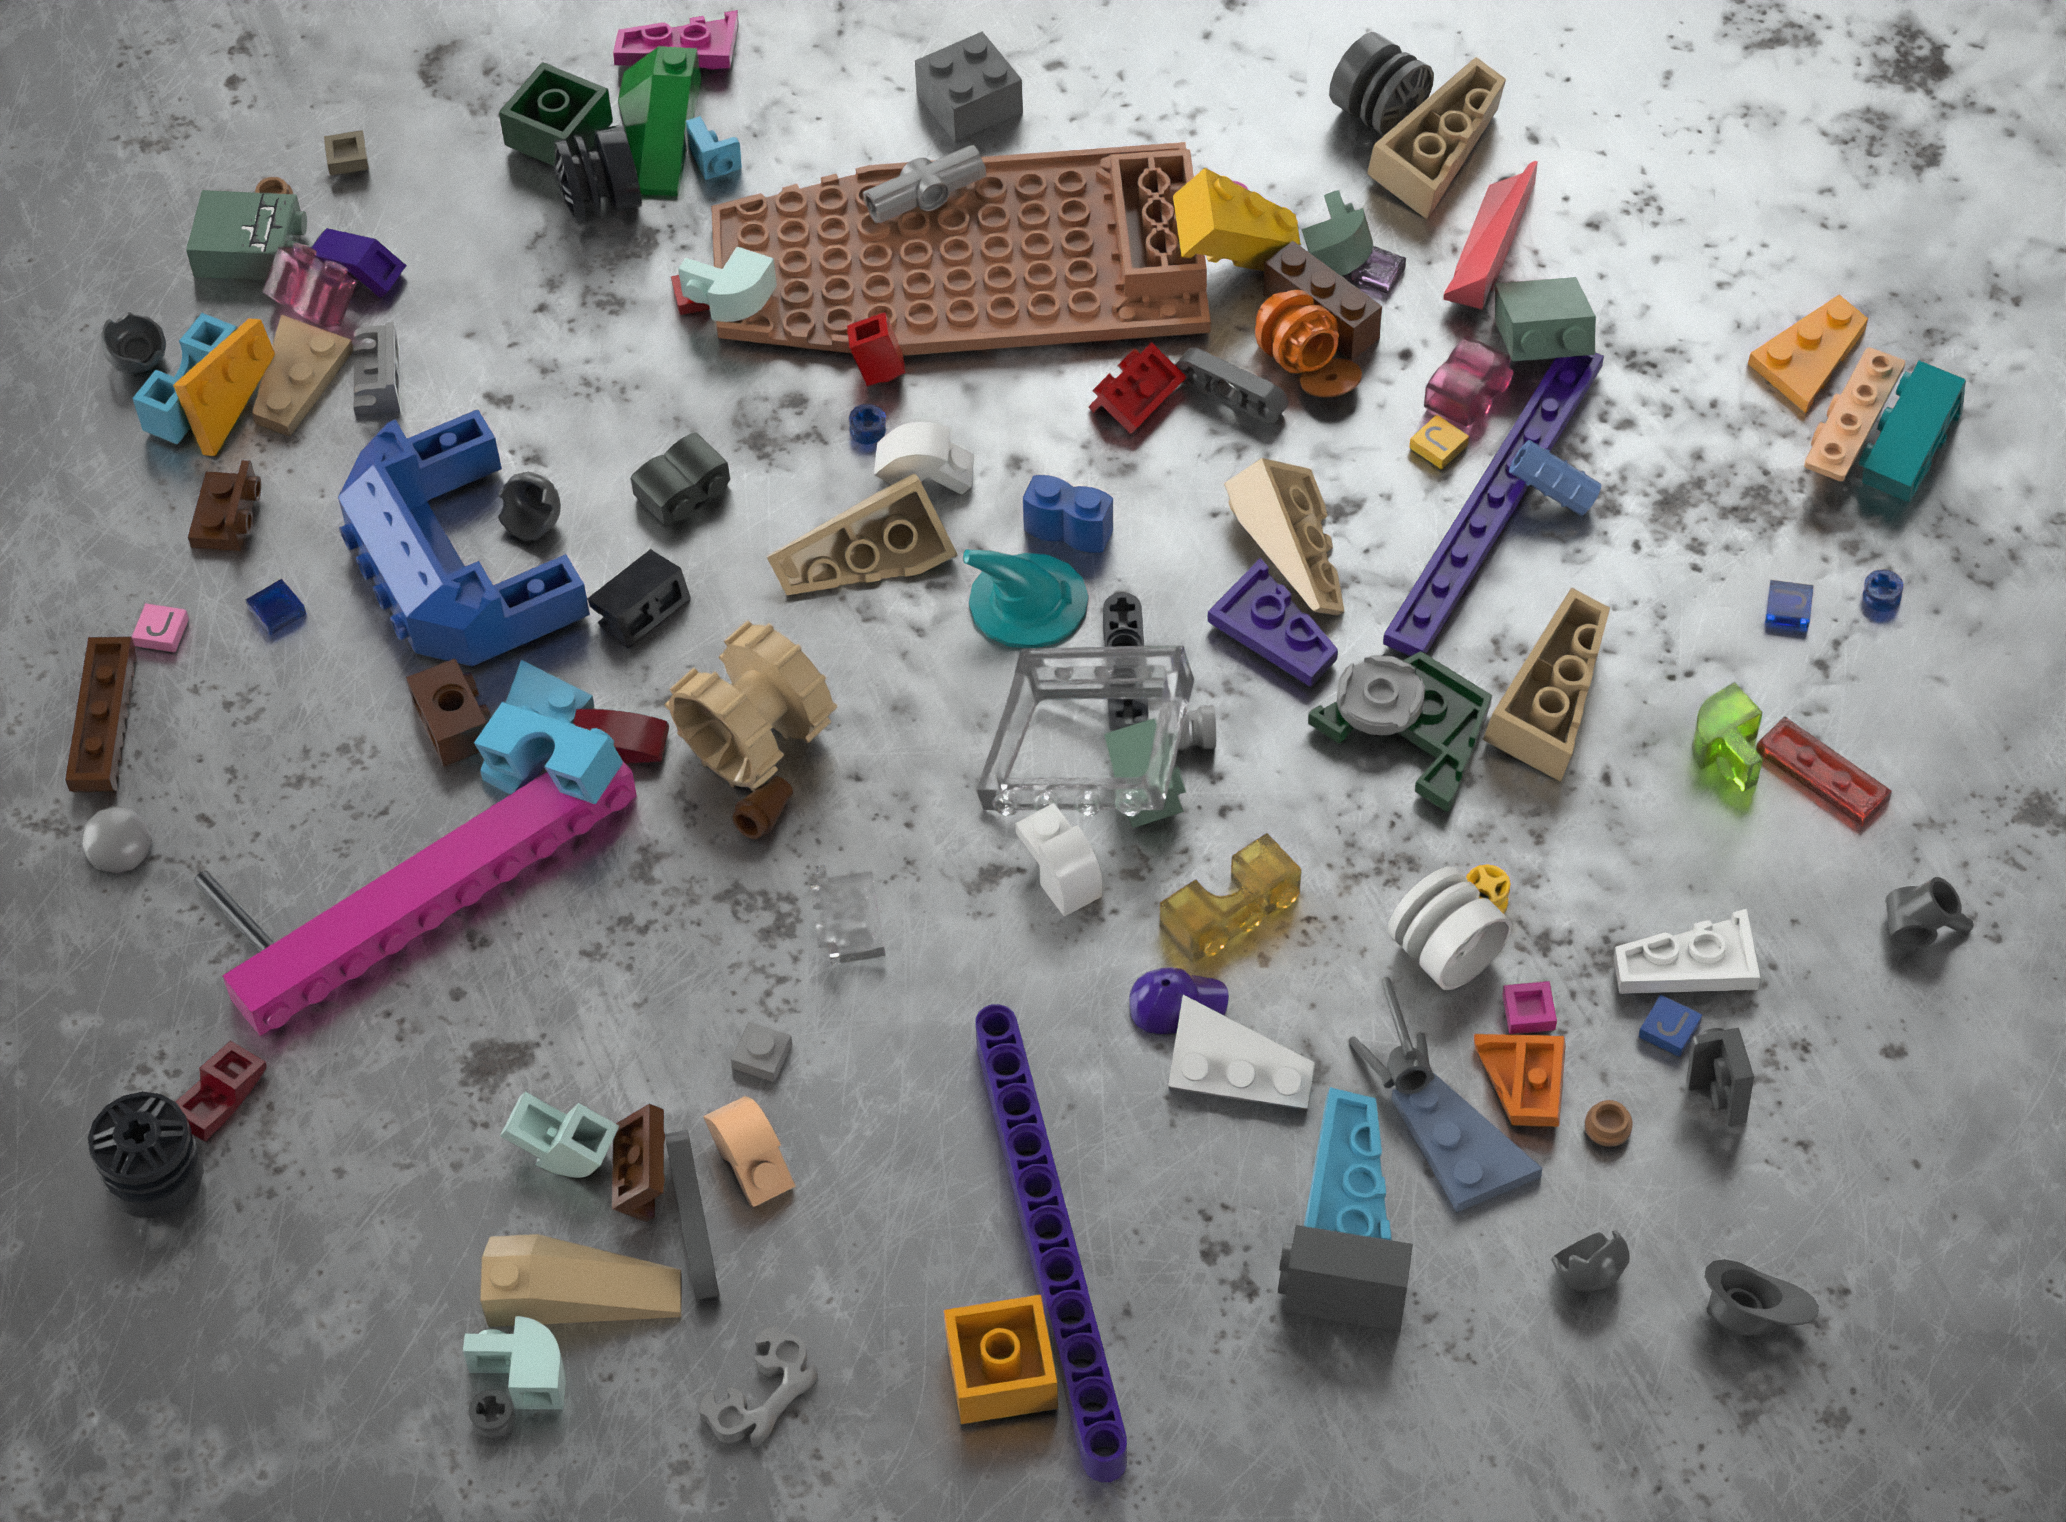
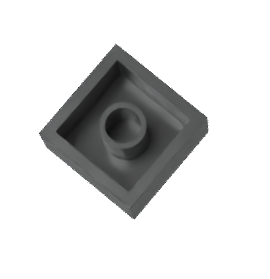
(969, 86)

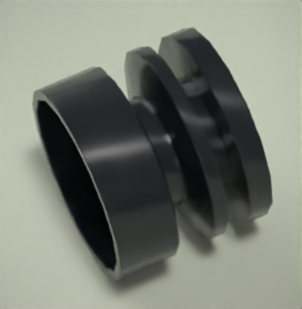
(597, 173)
(146, 1154)

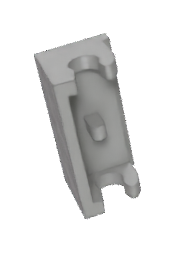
(376, 370)

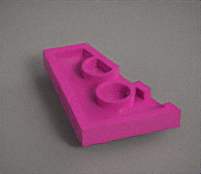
(712, 39)

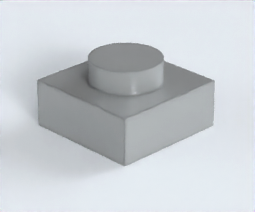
(761, 1052)

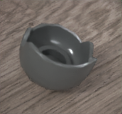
(133, 343)
(529, 505)
(1593, 1262)

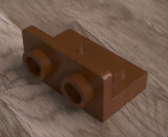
(225, 509)
(638, 1163)

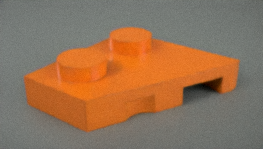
(1525, 1075)

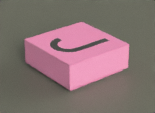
(160, 627)

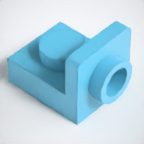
(709, 153)

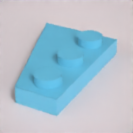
(547, 696)

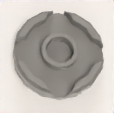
(1380, 695)

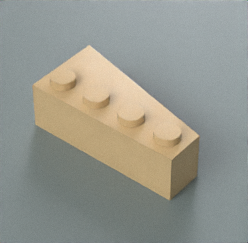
(1436, 138)
(1547, 697)

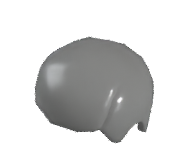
(116, 840)

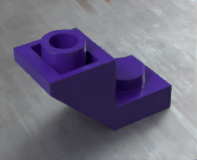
(362, 257)

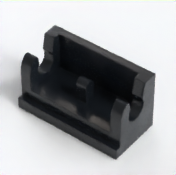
(640, 597)

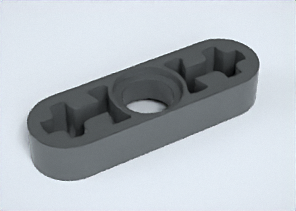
(1252, 393)

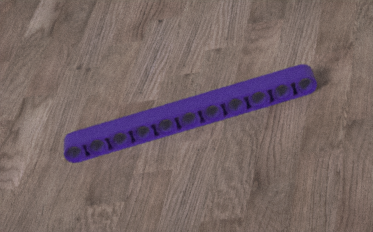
(1051, 1255)

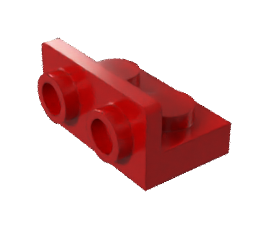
(1140, 387)

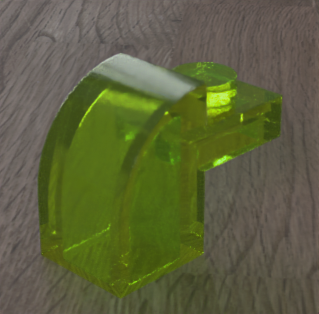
(1723, 733)

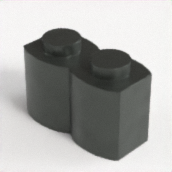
(680, 479)

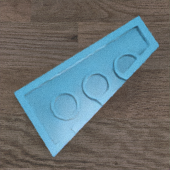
(1347, 1172)

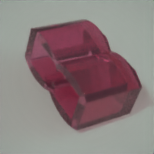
(310, 285)
(1468, 381)

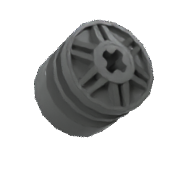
(1379, 82)

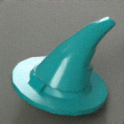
(1025, 598)

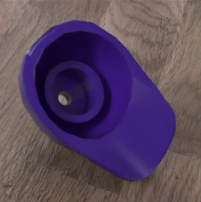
(1158, 1007)

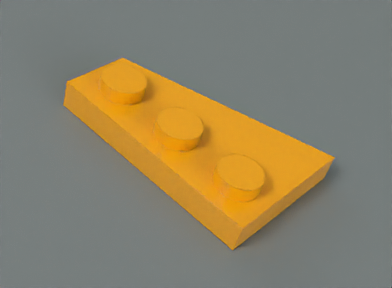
(1809, 351)
(223, 382)

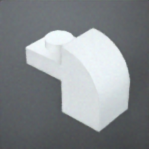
(927, 452)
(1065, 859)

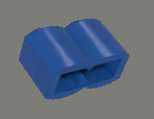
(1068, 513)

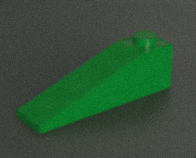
(654, 107)

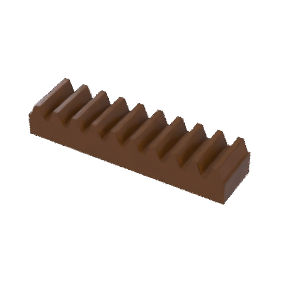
(101, 714)

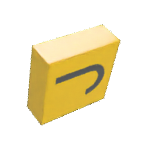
(1439, 441)

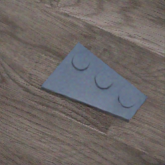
(1462, 1146)

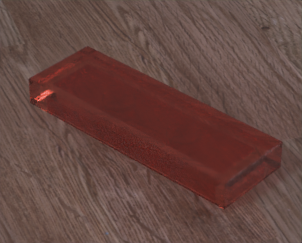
(1823, 771)

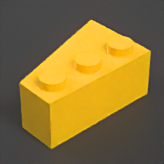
(1230, 222)

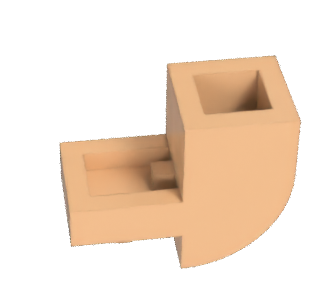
(752, 1149)

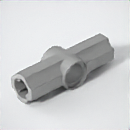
(924, 184)

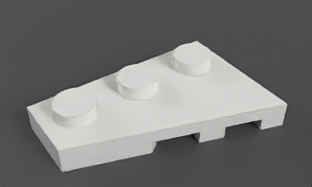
(1698, 960)
(1236, 1062)

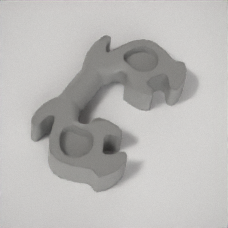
(787, 1356)

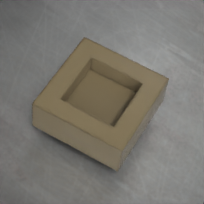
(346, 152)

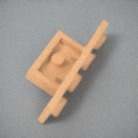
(1853, 414)

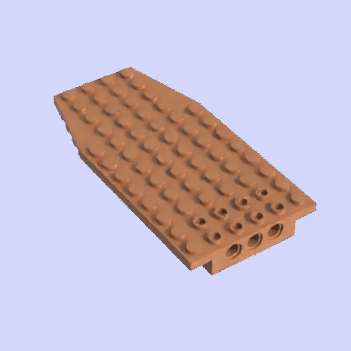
(1017, 259)

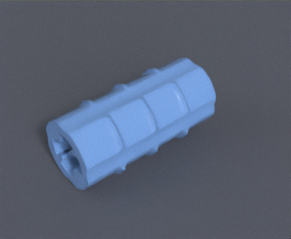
(1555, 478)

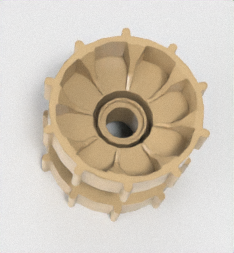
(769, 689)

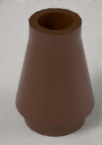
(760, 810)

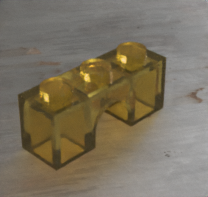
(1205, 921)

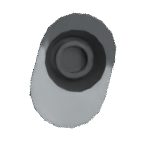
(1753, 1301)

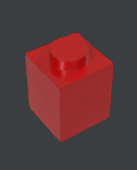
(876, 349)

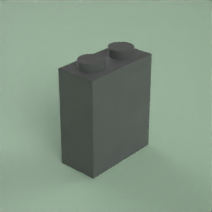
(1345, 1277)

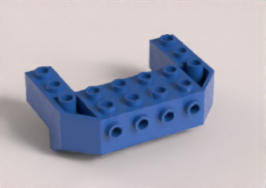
(417, 573)

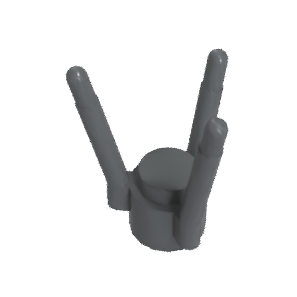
(1407, 1067)

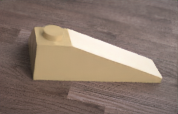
(572, 1283)

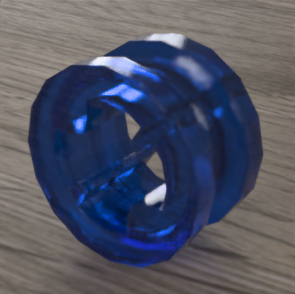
(867, 435)
(1878, 601)

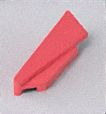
(1490, 239)

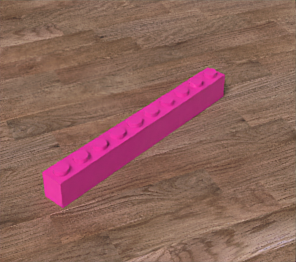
(414, 898)

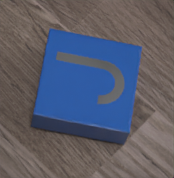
(1670, 1025)

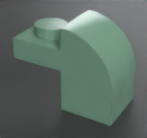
(1343, 240)

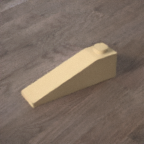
(1284, 516)
(872, 541)

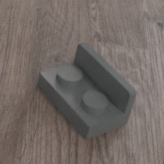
(1722, 1063)

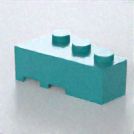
(1912, 430)

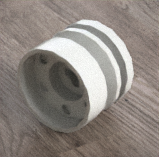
(1449, 928)

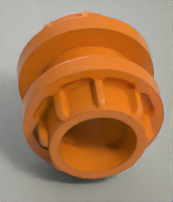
(1296, 331)

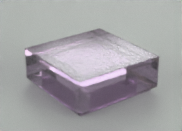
(1380, 270)

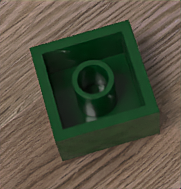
(551, 108)

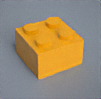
(1001, 1359)

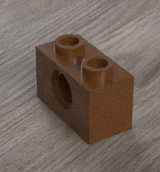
(449, 710)

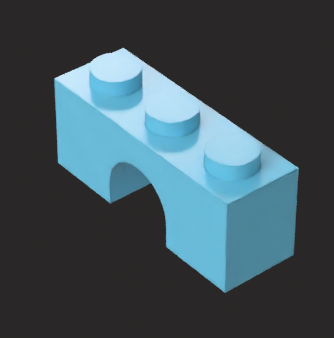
(157, 400)
(579, 760)

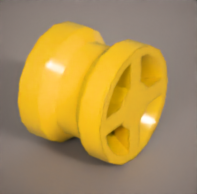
(1493, 883)

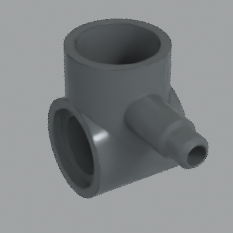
(1920, 910)

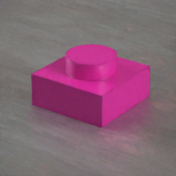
(1529, 1007)

